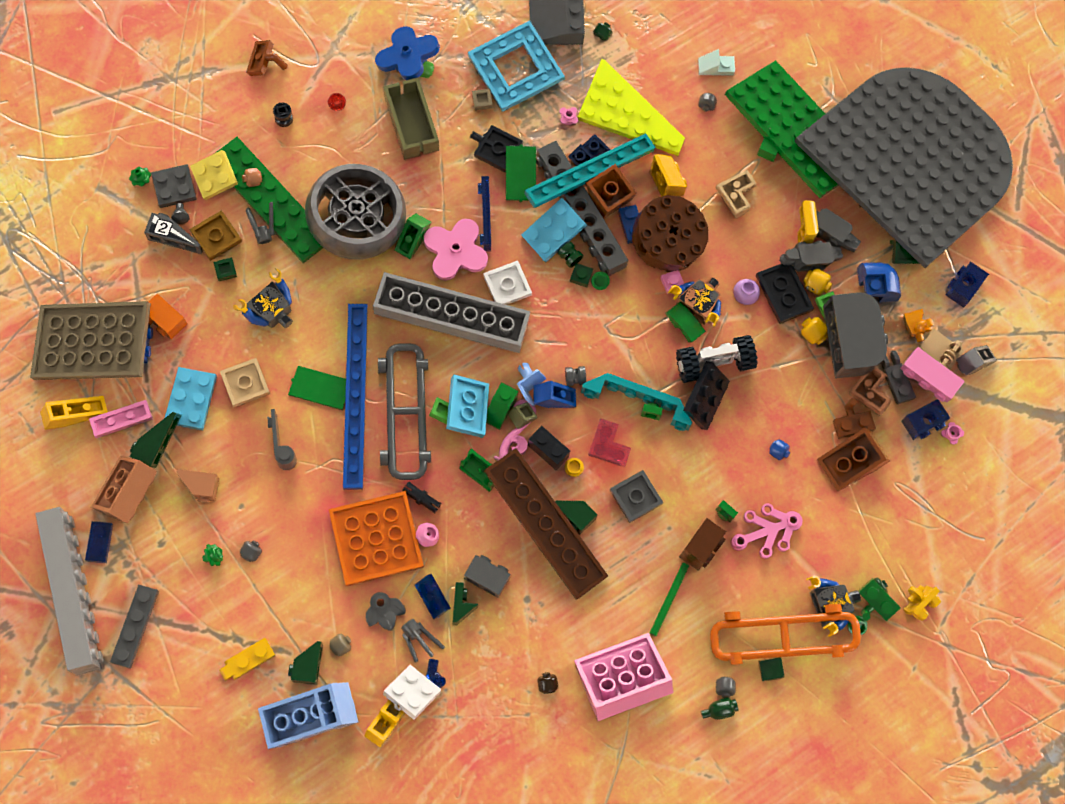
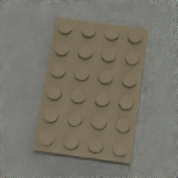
(90, 340)

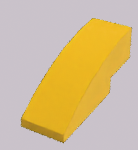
(384, 724)

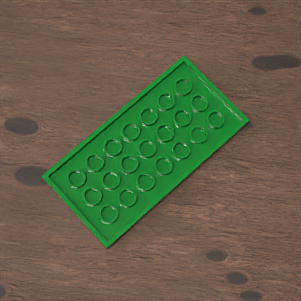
(781, 113)

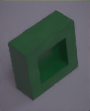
(225, 269)
(581, 275)

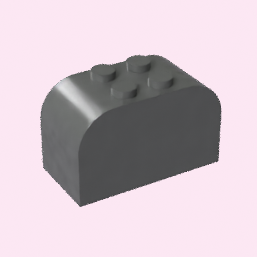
(855, 333)

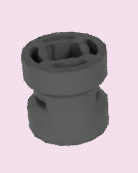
(575, 376)

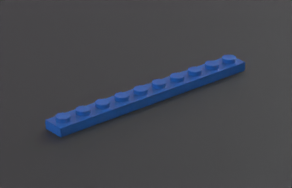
(355, 397)

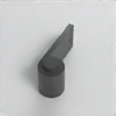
(283, 454)

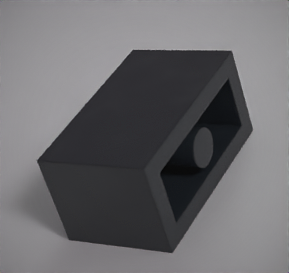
(548, 448)

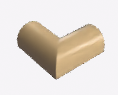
(732, 190)

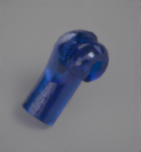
(433, 675)

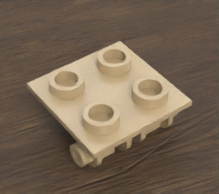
(942, 348)

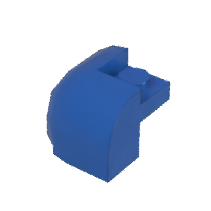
(879, 281)

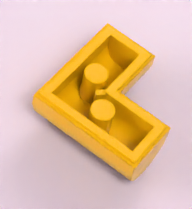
(808, 221)

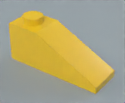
(70, 412)

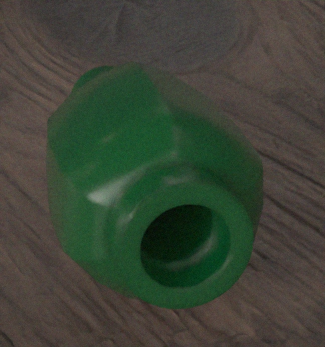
(721, 709)

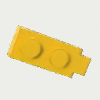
(247, 660)

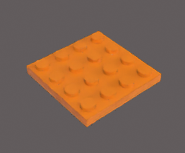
(376, 538)

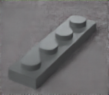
(134, 626)

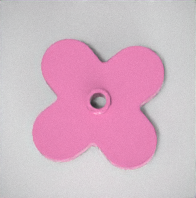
(449, 260)

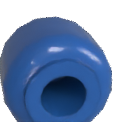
(779, 449)

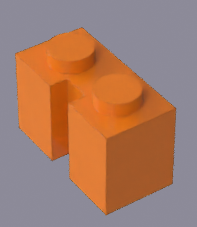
(165, 317)

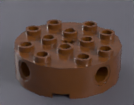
(670, 233)

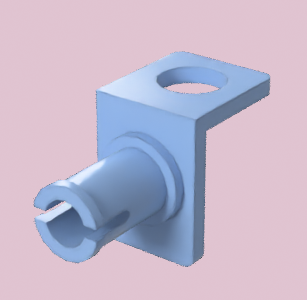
(529, 380)

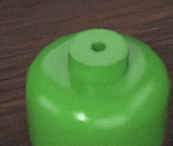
(428, 69)

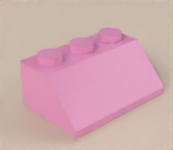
(932, 375)

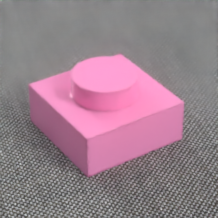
(670, 279)

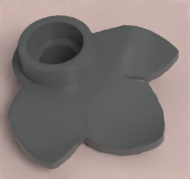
(384, 614)

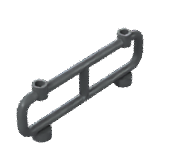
(388, 457)

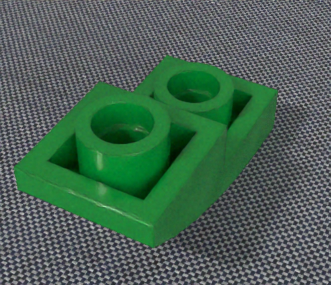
(685, 321)

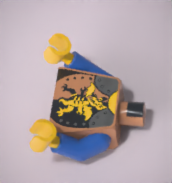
(700, 299)

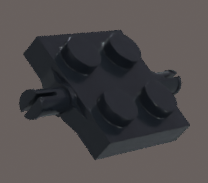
(493, 146)

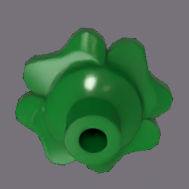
(140, 176)
(213, 555)

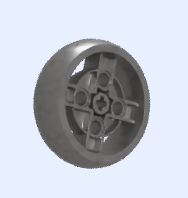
(357, 185)

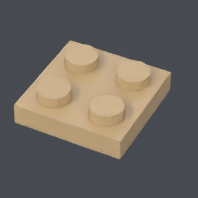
(244, 382)

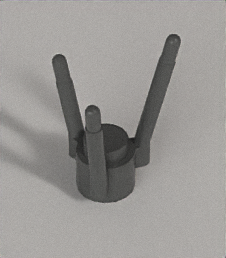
(262, 234)
(413, 630)

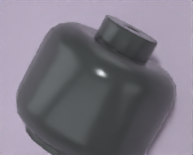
(707, 102)
(250, 551)
(726, 687)

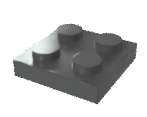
(173, 186)
(636, 496)

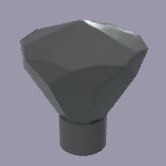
(180, 216)

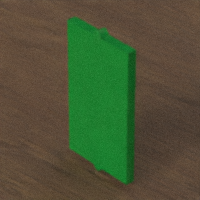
(520, 171)
(319, 387)

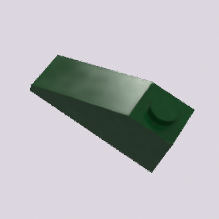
(153, 443)

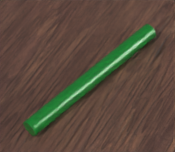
(669, 599)

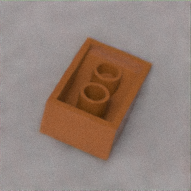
(853, 459)

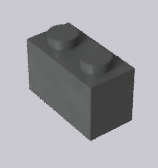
(487, 576)

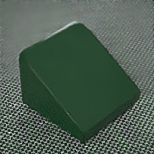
(771, 669)

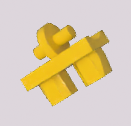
(918, 600)

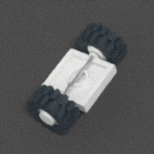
(741, 350)

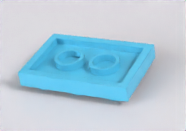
(553, 229)
(191, 397)
(467, 406)

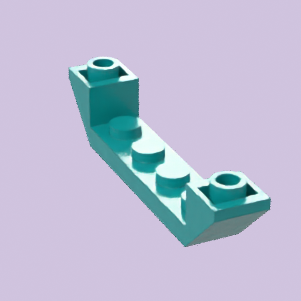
(680, 419)

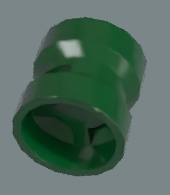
(570, 254)

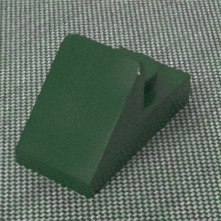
(461, 609)

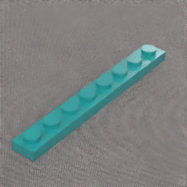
(586, 171)

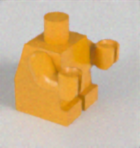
(916, 325)

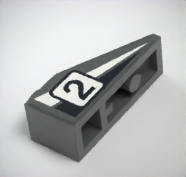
(167, 232)

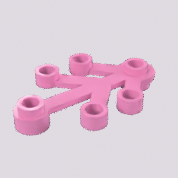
(770, 529)

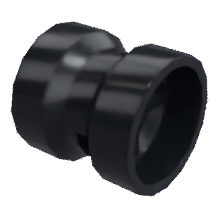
(283, 119)

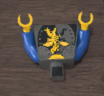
(269, 305)
(828, 593)

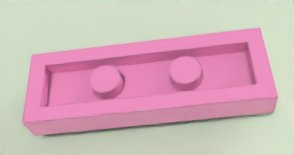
(120, 419)

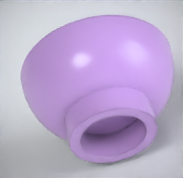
(746, 291)

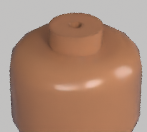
(252, 177)

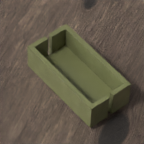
(411, 118)

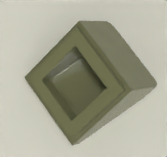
(522, 415)

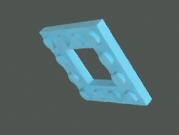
(525, 36)

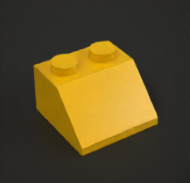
(667, 176)

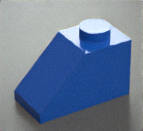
(554, 395)

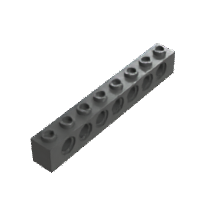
(617, 261)

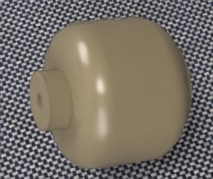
(340, 644)

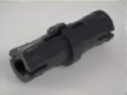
(422, 497)

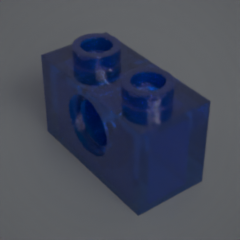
(973, 276)
(933, 412)

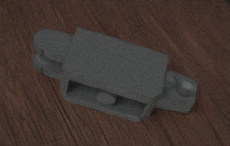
(836, 230)
(811, 256)

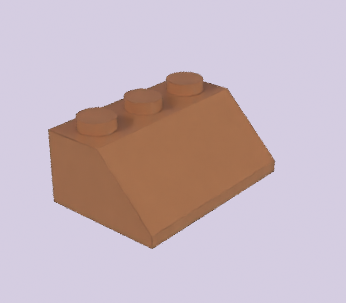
(124, 489)

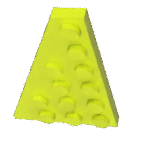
(623, 111)

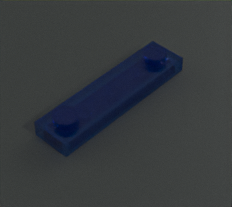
(483, 188)

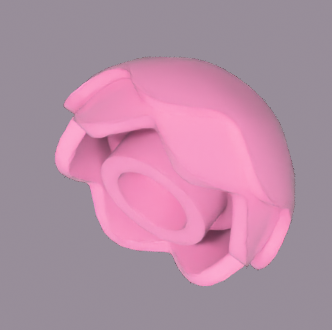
(423, 538)

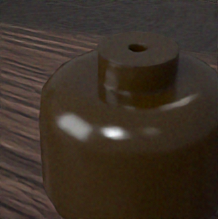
(547, 683)

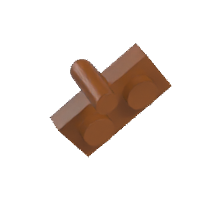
(261, 56)
(853, 422)

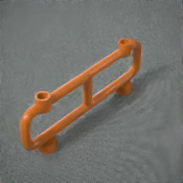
(832, 613)

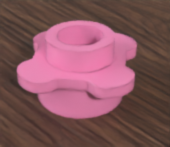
(568, 120)
(958, 432)

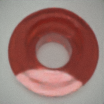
(336, 97)

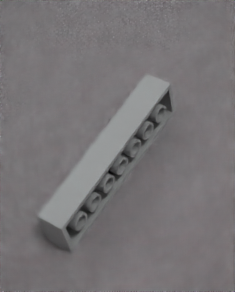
(451, 312)
(69, 592)

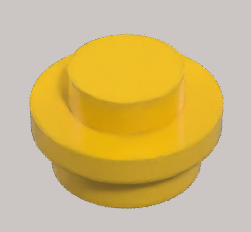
(574, 467)

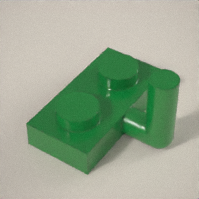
(878, 600)

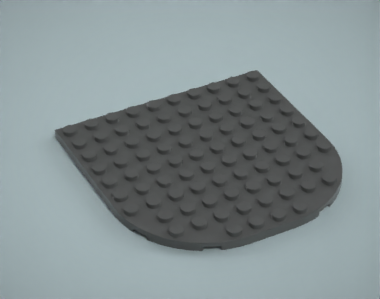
(914, 157)

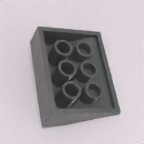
(558, 21)

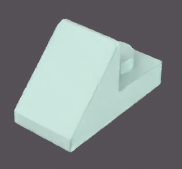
(716, 65)

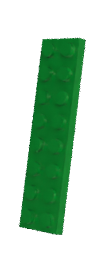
(288, 214)

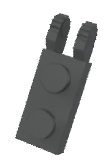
(897, 381)

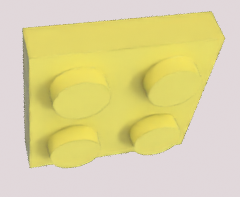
(214, 175)

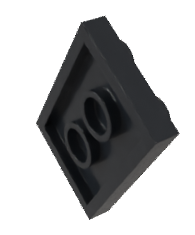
(784, 292)
(706, 395)

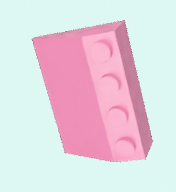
(624, 676)

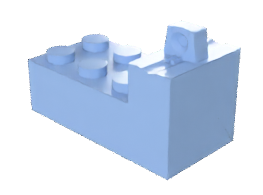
(308, 714)

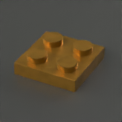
(215, 235)

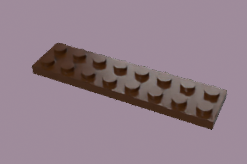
(546, 523)

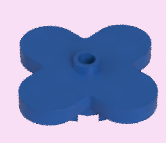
(407, 53)

